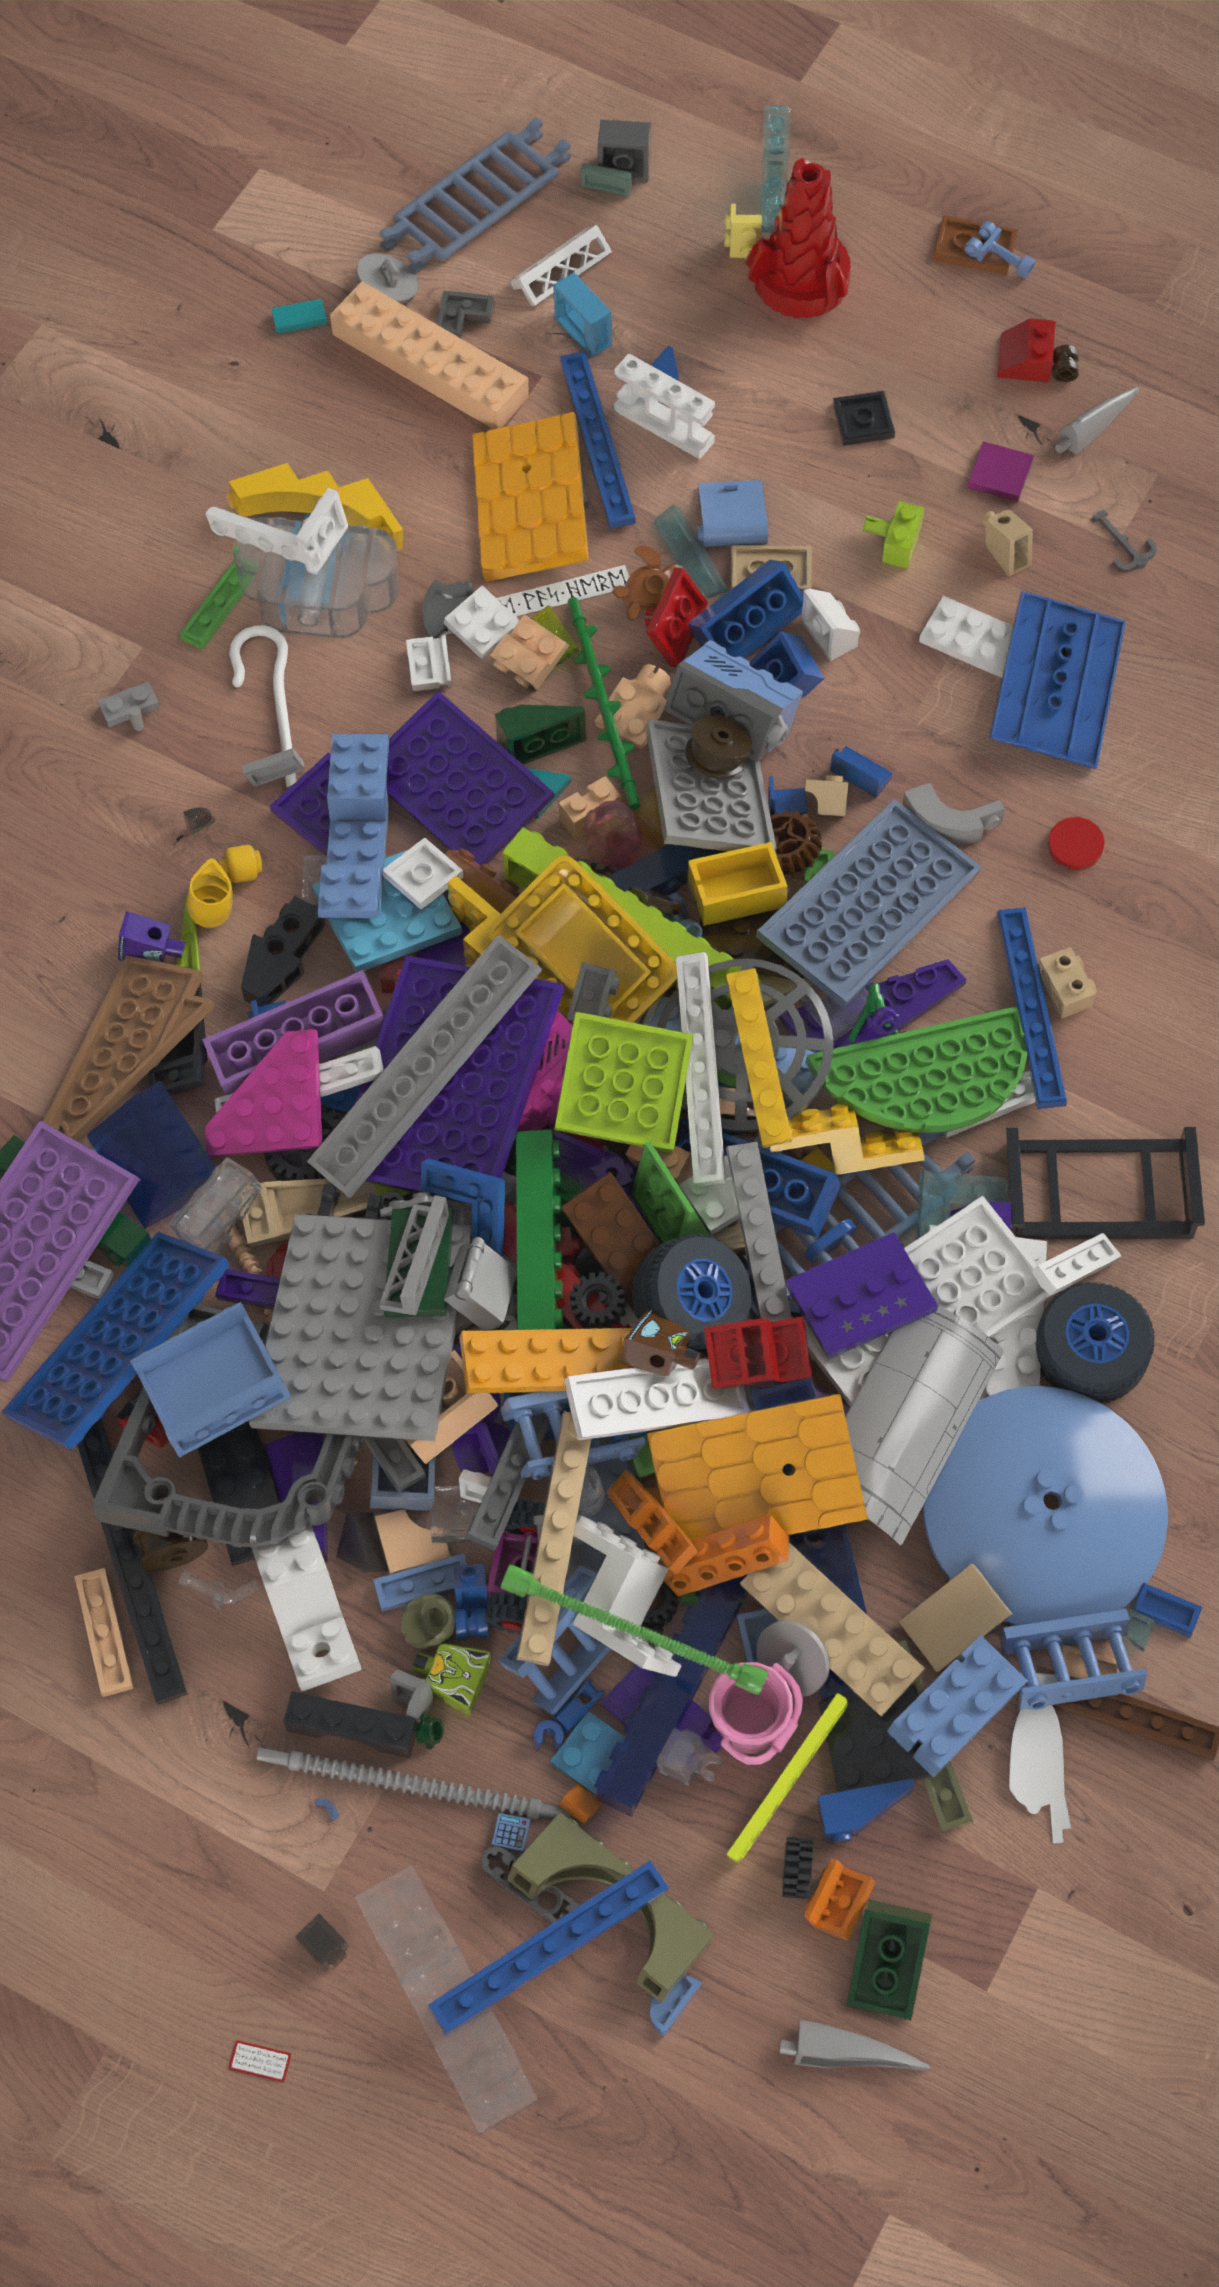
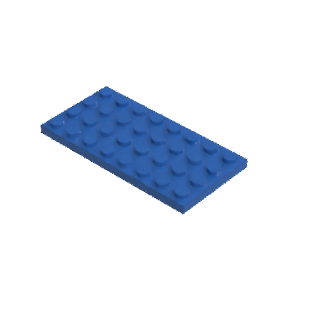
(128, 1319)

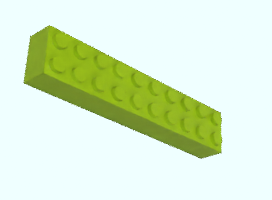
(530, 855)

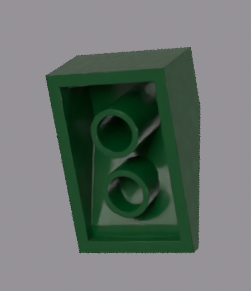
(539, 730)
(889, 1959)

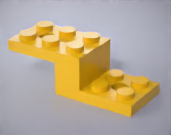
(474, 913)
(848, 1149)

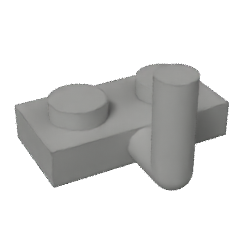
(129, 706)

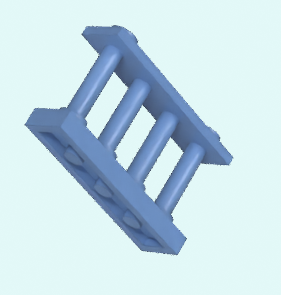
(551, 1404)
(1078, 1631)
(572, 1669)

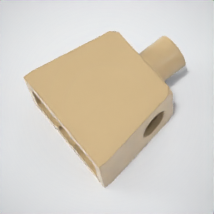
(1009, 540)

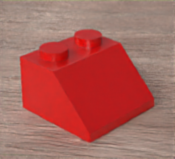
(1027, 351)

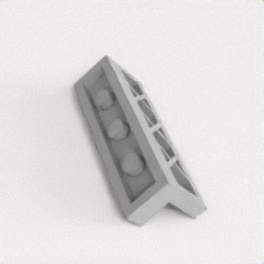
(420, 1261)

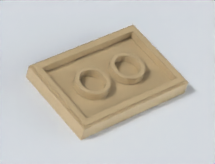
(748, 558)
(955, 1617)

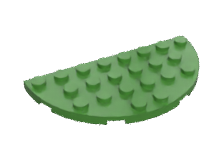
(930, 1075)

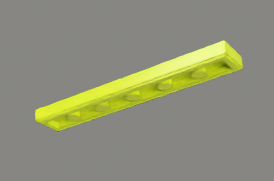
(787, 1779)

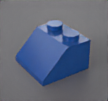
(789, 662)

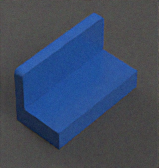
(860, 771)

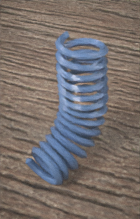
(332, 1812)

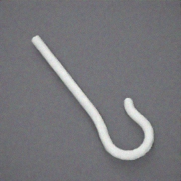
(278, 679)

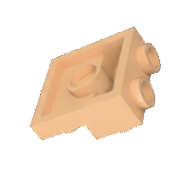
(528, 653)

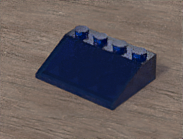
(159, 1148)

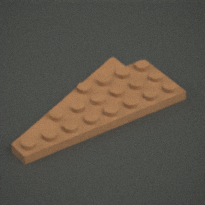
(135, 1028)

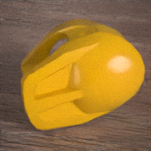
(210, 895)

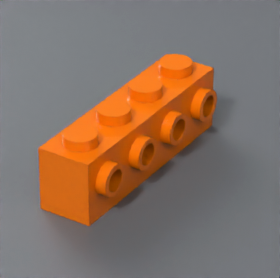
(731, 1555)

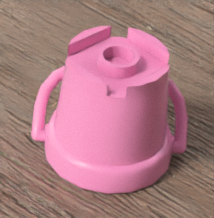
(753, 1721)

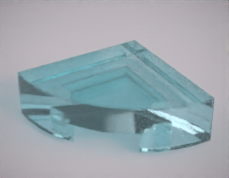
(1139, 1629)

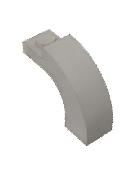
(952, 824)

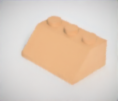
(458, 1412)

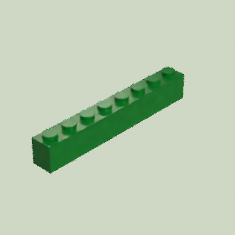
(538, 1231)

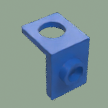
(786, 799)

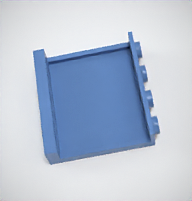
(210, 1379)

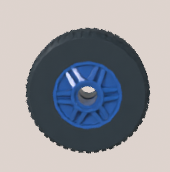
(693, 1284)
(1095, 1341)

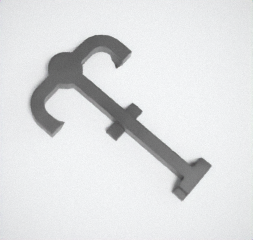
(1140, 560)

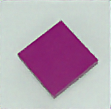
(1000, 471)

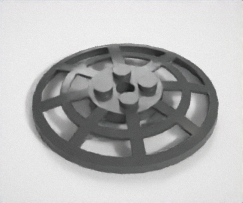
(730, 1057)

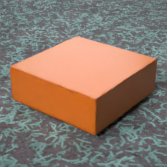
(580, 1804)

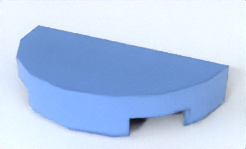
(666, 2014)

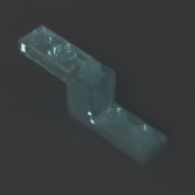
(774, 163)

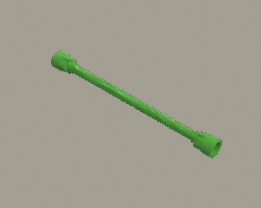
(746, 1676)

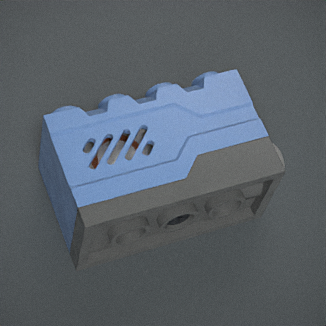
(728, 687)

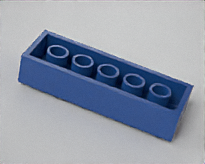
(796, 1191)

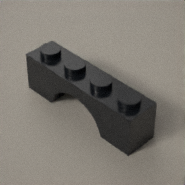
(326, 1717)

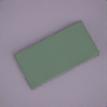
(606, 179)

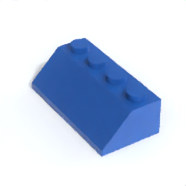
(751, 611)

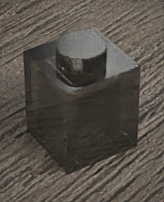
(322, 1943)

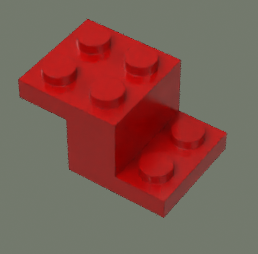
(757, 1353)

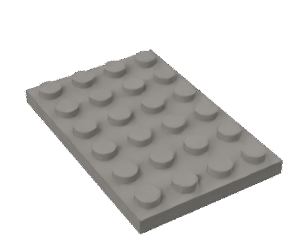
(701, 808)

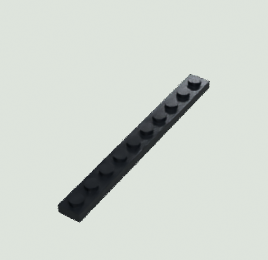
(134, 1580)

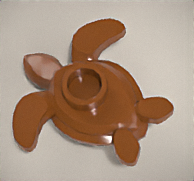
(645, 584)

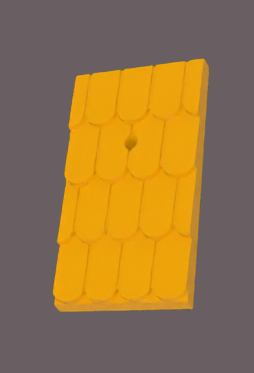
(529, 497)
(733, 1466)

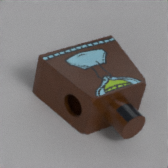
(658, 1346)

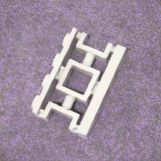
(676, 425)

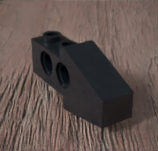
(272, 974)

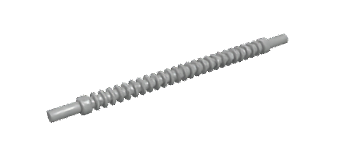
(296, 1761)

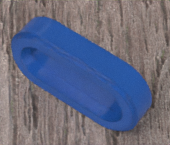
(830, 1240)

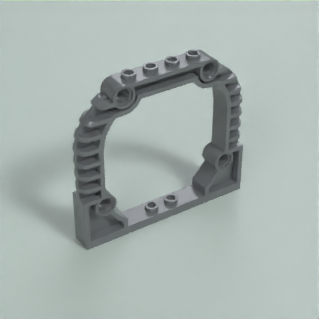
(132, 1497)

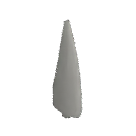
(1090, 424)
(833, 2047)

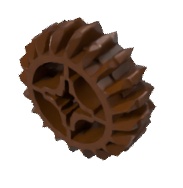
(791, 851)

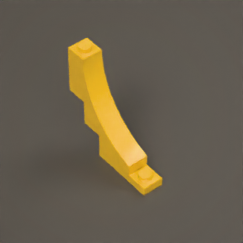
(280, 490)

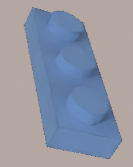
(404, 1586)

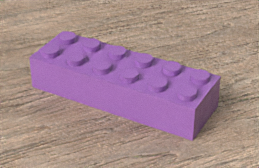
(340, 1012)

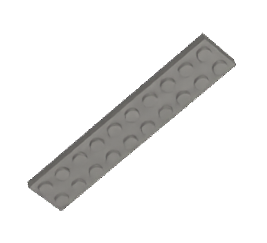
(424, 1066)

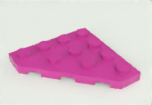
(274, 1105)

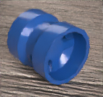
(471, 1624)

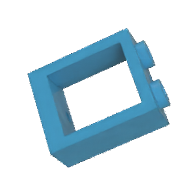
(582, 315)

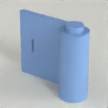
(732, 513)

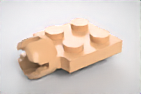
(639, 701)

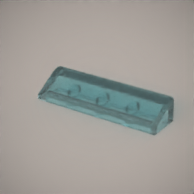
(689, 552)

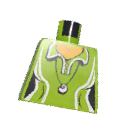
(455, 1674)

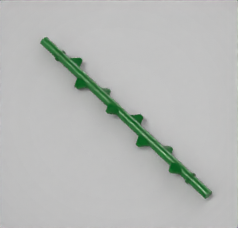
(607, 708)

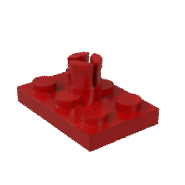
(669, 620)

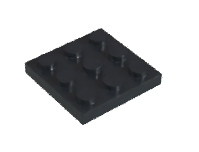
(864, 1750)

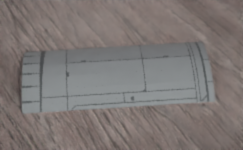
(915, 1413)

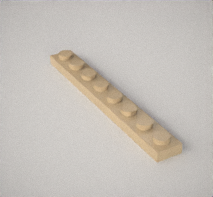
(554, 1542)

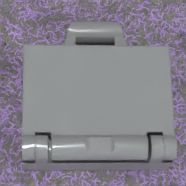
(482, 1286)

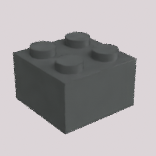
(625, 147)

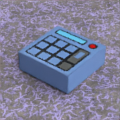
(511, 1832)

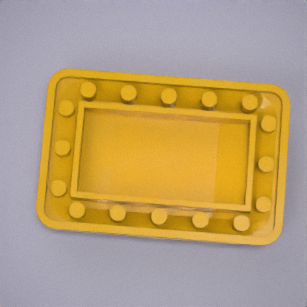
(572, 921)

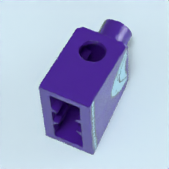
(147, 939)

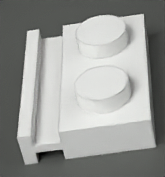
(428, 663)

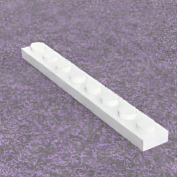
(702, 1070)

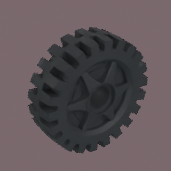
(293, 1164)

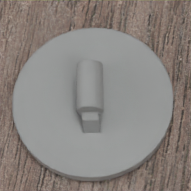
(388, 276)
(797, 1652)

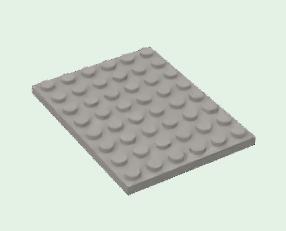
(338, 1350)

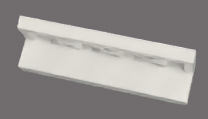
(555, 257)

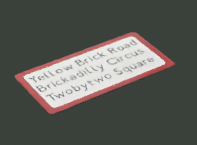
(259, 2061)

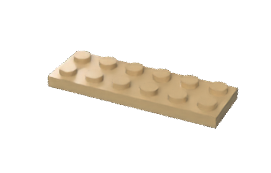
(854, 1643)

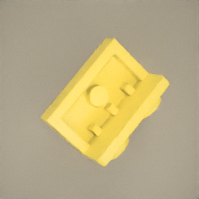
(743, 233)

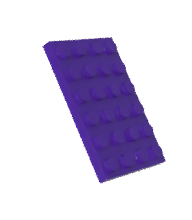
(461, 781)

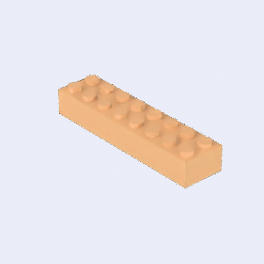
(429, 356)

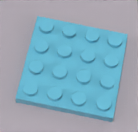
(398, 930)

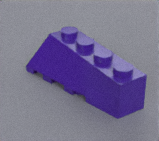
(289, 1461)

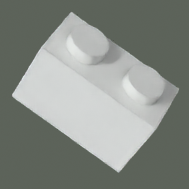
(829, 623)

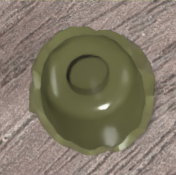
(428, 1621)

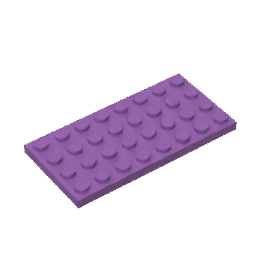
(51, 1218)

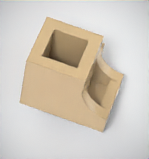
(829, 794)

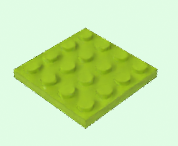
(623, 1082)

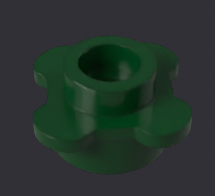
(429, 1730)

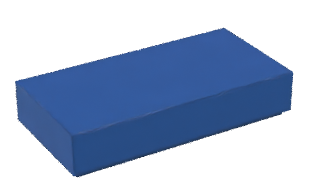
(1167, 1610)

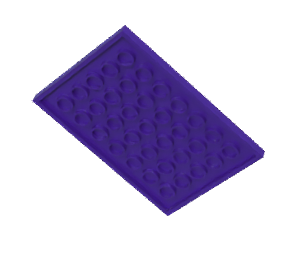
(483, 1103)

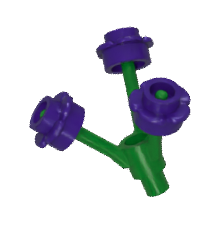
(884, 1018)

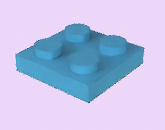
(587, 1751)

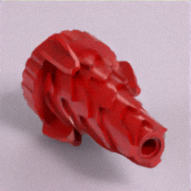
(802, 263)

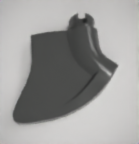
(440, 602)

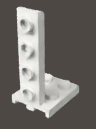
(309, 546)

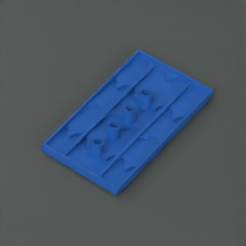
(1054, 700)

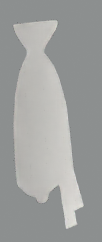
(1038, 1763)

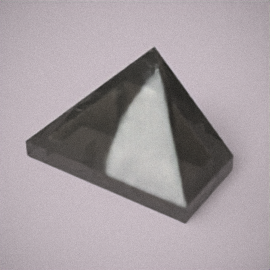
(361, 1543)

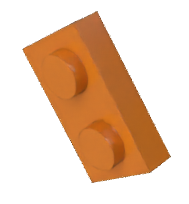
(838, 1900)

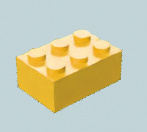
(737, 883)

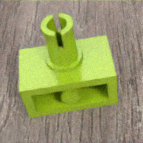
(899, 533)

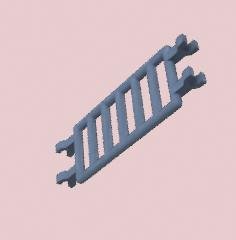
(431, 249)
(905, 1222)

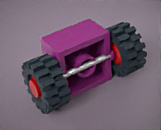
(515, 1548)

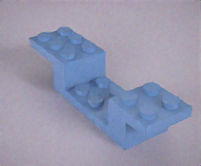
(358, 827)

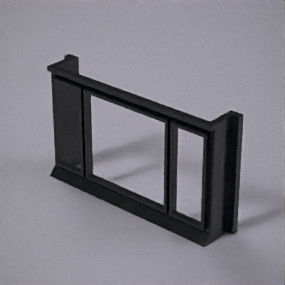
(1149, 1229)

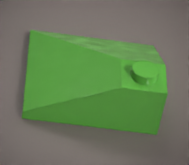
(663, 1200)

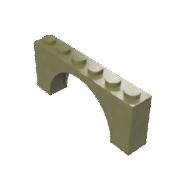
(569, 1853)

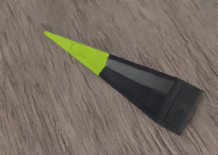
(184, 1064)

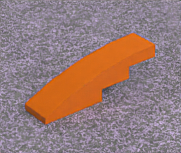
(651, 1521)

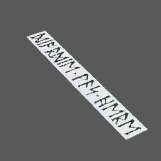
(560, 592)

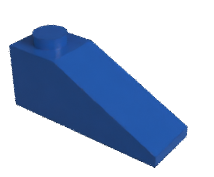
(851, 1811)

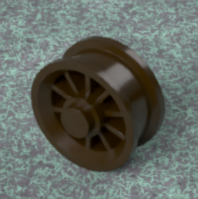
(718, 747)
(168, 1552)

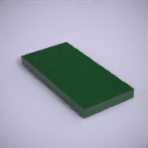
(433, 1300)

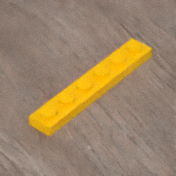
(759, 1058)

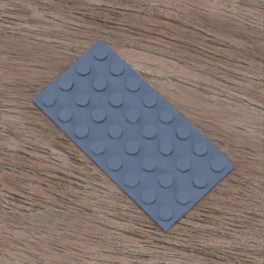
(868, 903)

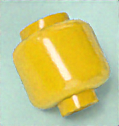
(241, 863)

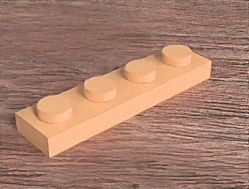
(103, 1632)

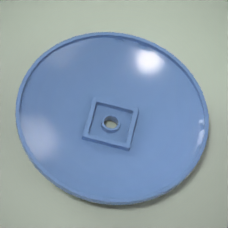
(1039, 1559)

